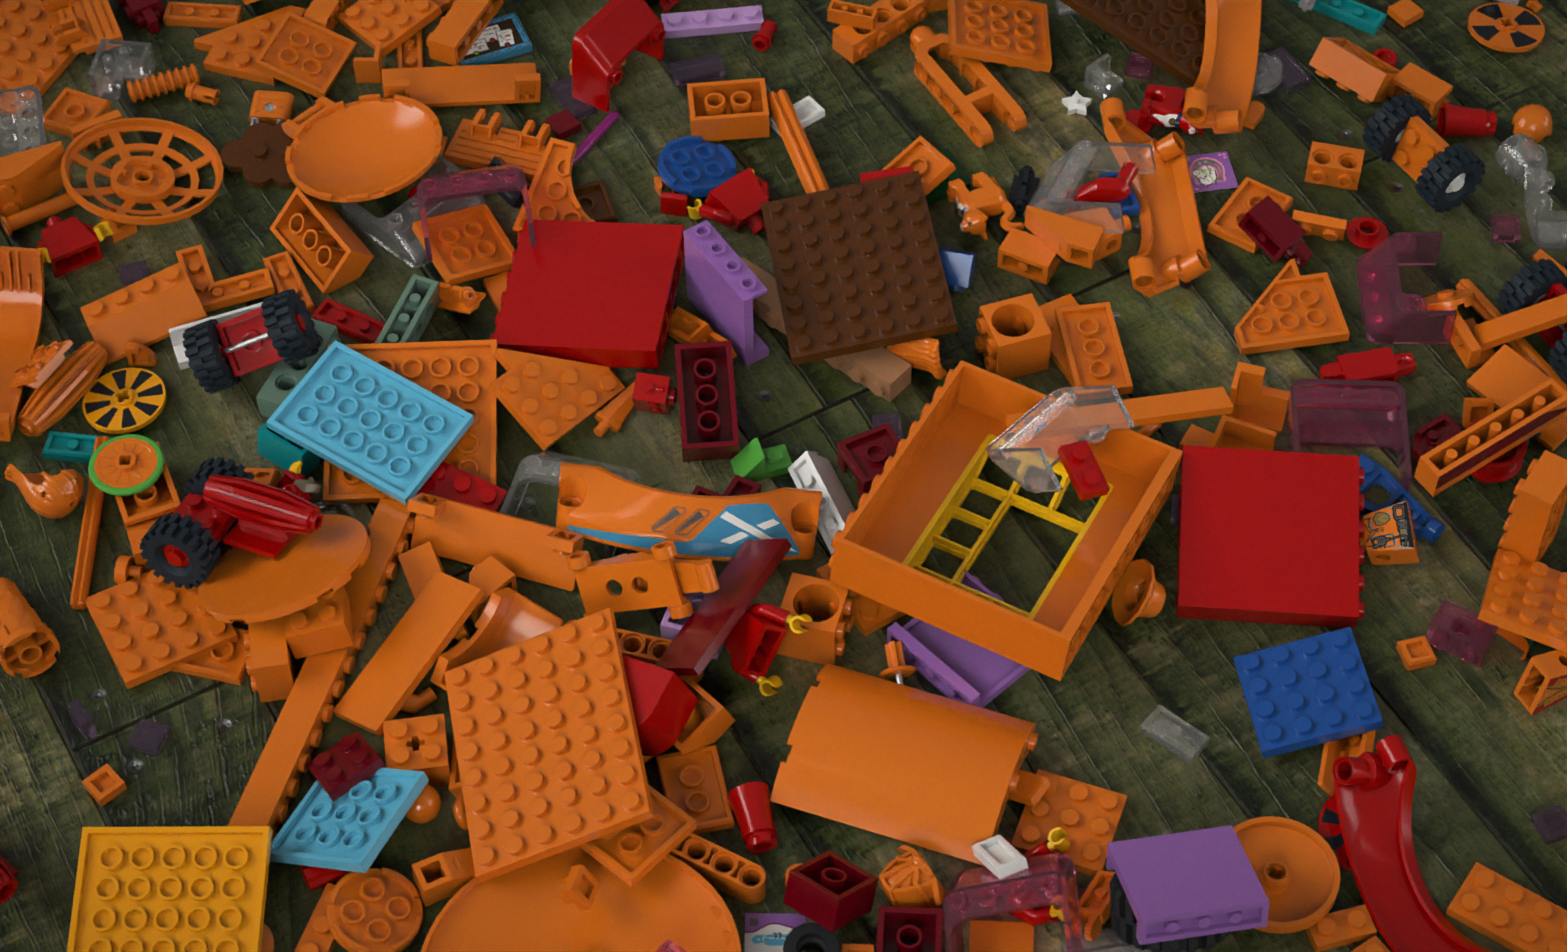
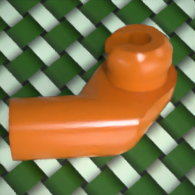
(418, 702)

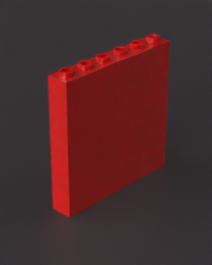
(592, 292)
(1270, 537)

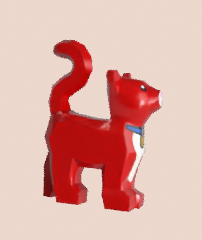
(1165, 108)

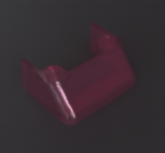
(1385, 310)

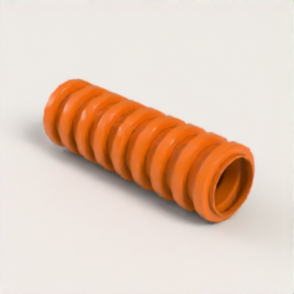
(162, 83)

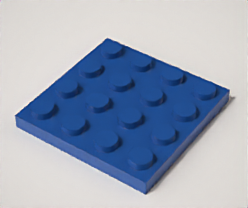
(1307, 692)

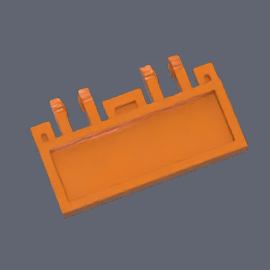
(83, 23)
(477, 144)

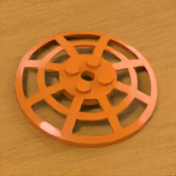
(130, 170)

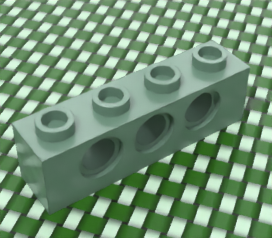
(411, 311)
(287, 376)

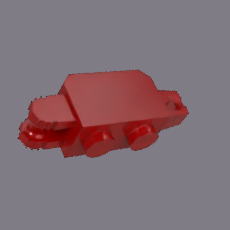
(1369, 365)

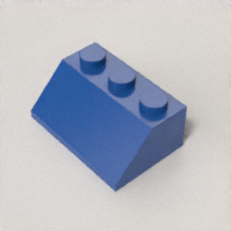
(958, 267)

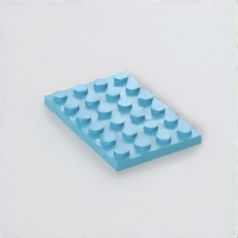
(370, 422)

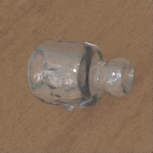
(1516, 152)

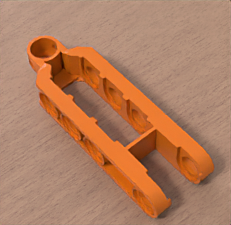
(967, 109)

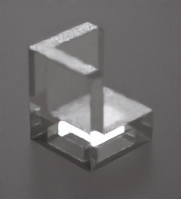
(1100, 77)

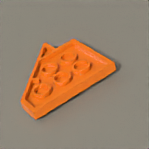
(237, 46)
(1292, 314)
(552, 393)

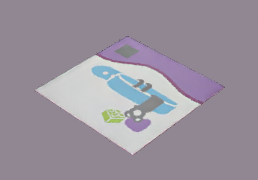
(769, 930)

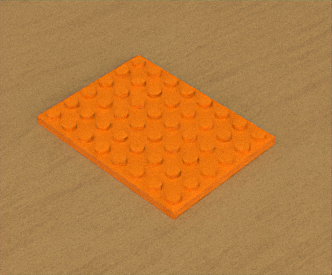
(547, 745)

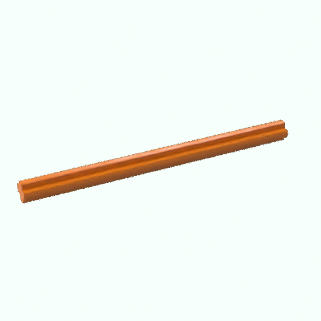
(796, 142)

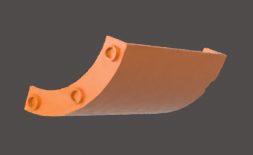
(902, 762)

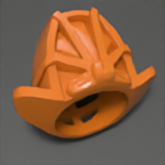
(911, 881)

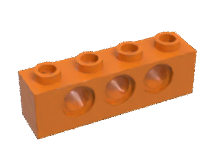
(893, 19)

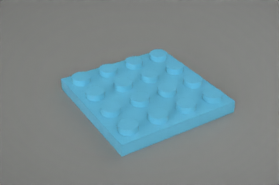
(353, 827)

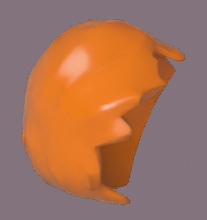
(1533, 121)

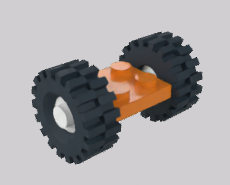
(1404, 135)

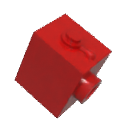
(654, 393)

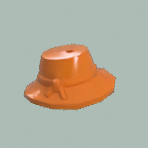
(1137, 593)

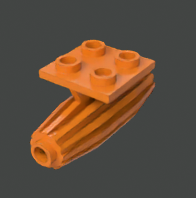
(57, 382)

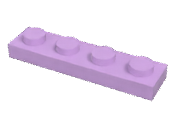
(712, 21)

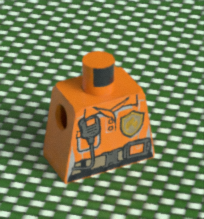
(1390, 536)

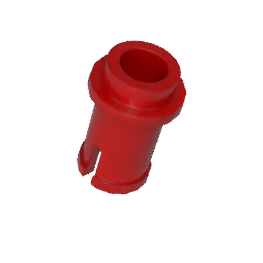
(762, 40)

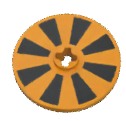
(124, 400)

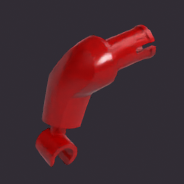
(1109, 188)

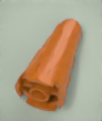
(25, 641)

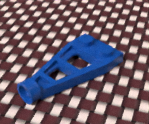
(1424, 523)

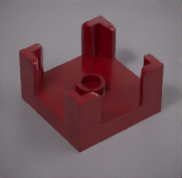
(867, 454)

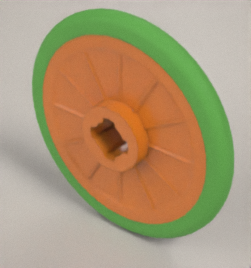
(126, 465)

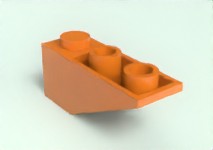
(1068, 237)
(443, 875)

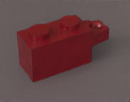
(143, 13)
(1275, 232)

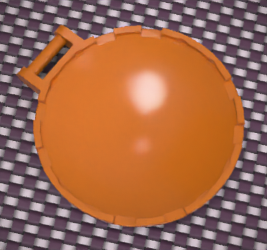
(361, 147)

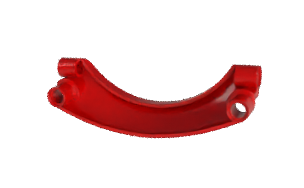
(1376, 829)

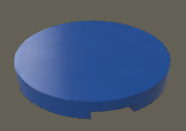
(695, 165)

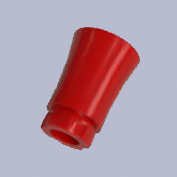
(1465, 121)
(754, 816)

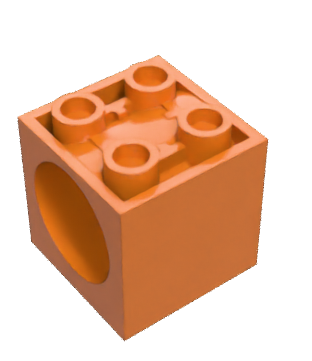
(1013, 337)
(823, 601)

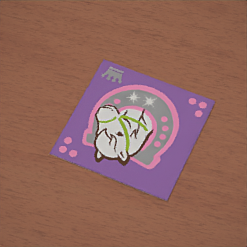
(1211, 172)

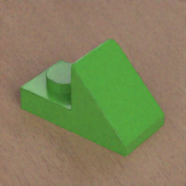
(761, 463)

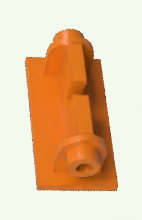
(459, 298)

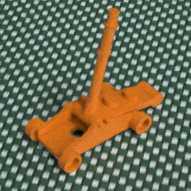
(645, 580)

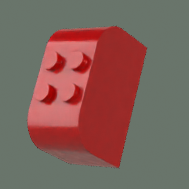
(659, 705)

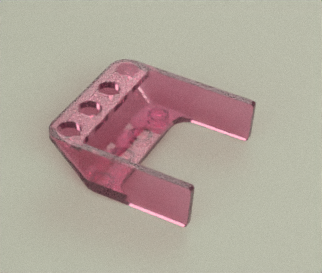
(980, 893)

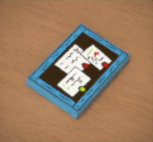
(499, 41)

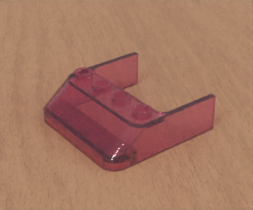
(472, 183)
(1350, 415)

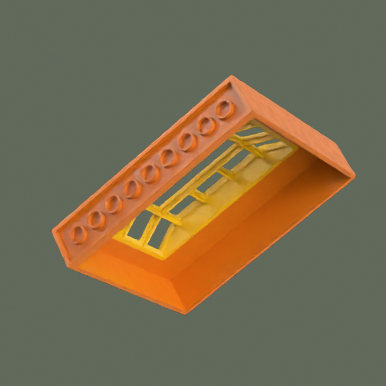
(930, 479)

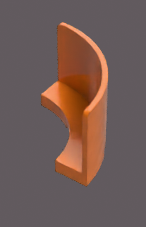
(504, 622)

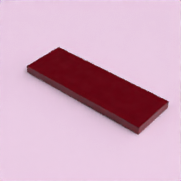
(723, 608)

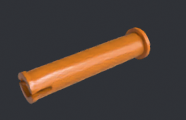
(37, 213)

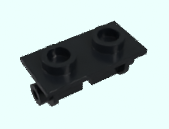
(1023, 189)

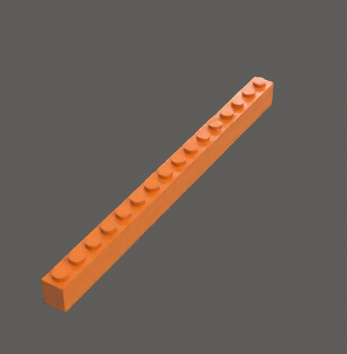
(323, 678)

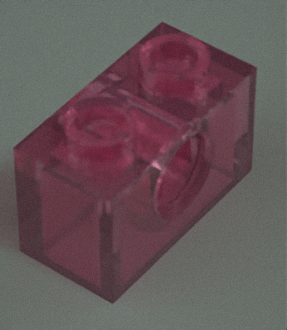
(1451, 623)

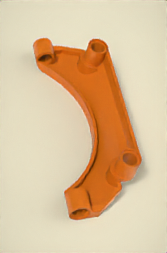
(1168, 216)

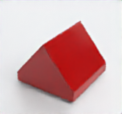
(674, 204)

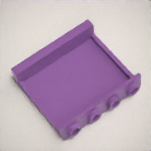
(723, 290)
(953, 664)
(1189, 884)

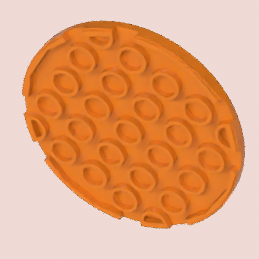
(267, 588)

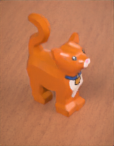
(980, 204)

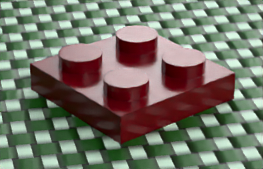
(345, 765)

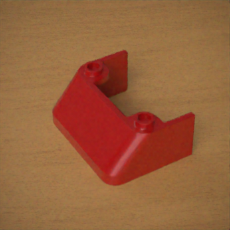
(608, 41)

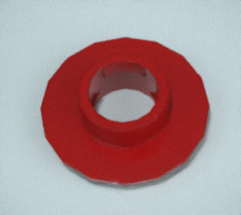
(1366, 240)

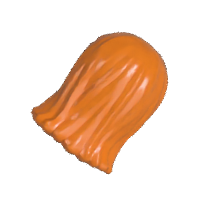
(922, 355)
(49, 494)

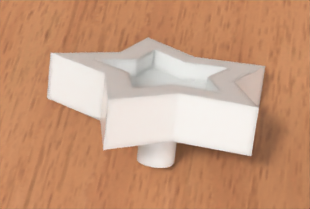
(1076, 104)

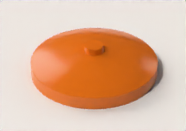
(1294, 870)

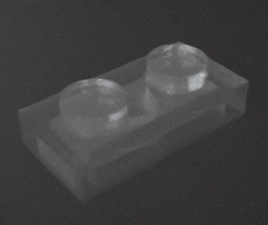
(1175, 733)

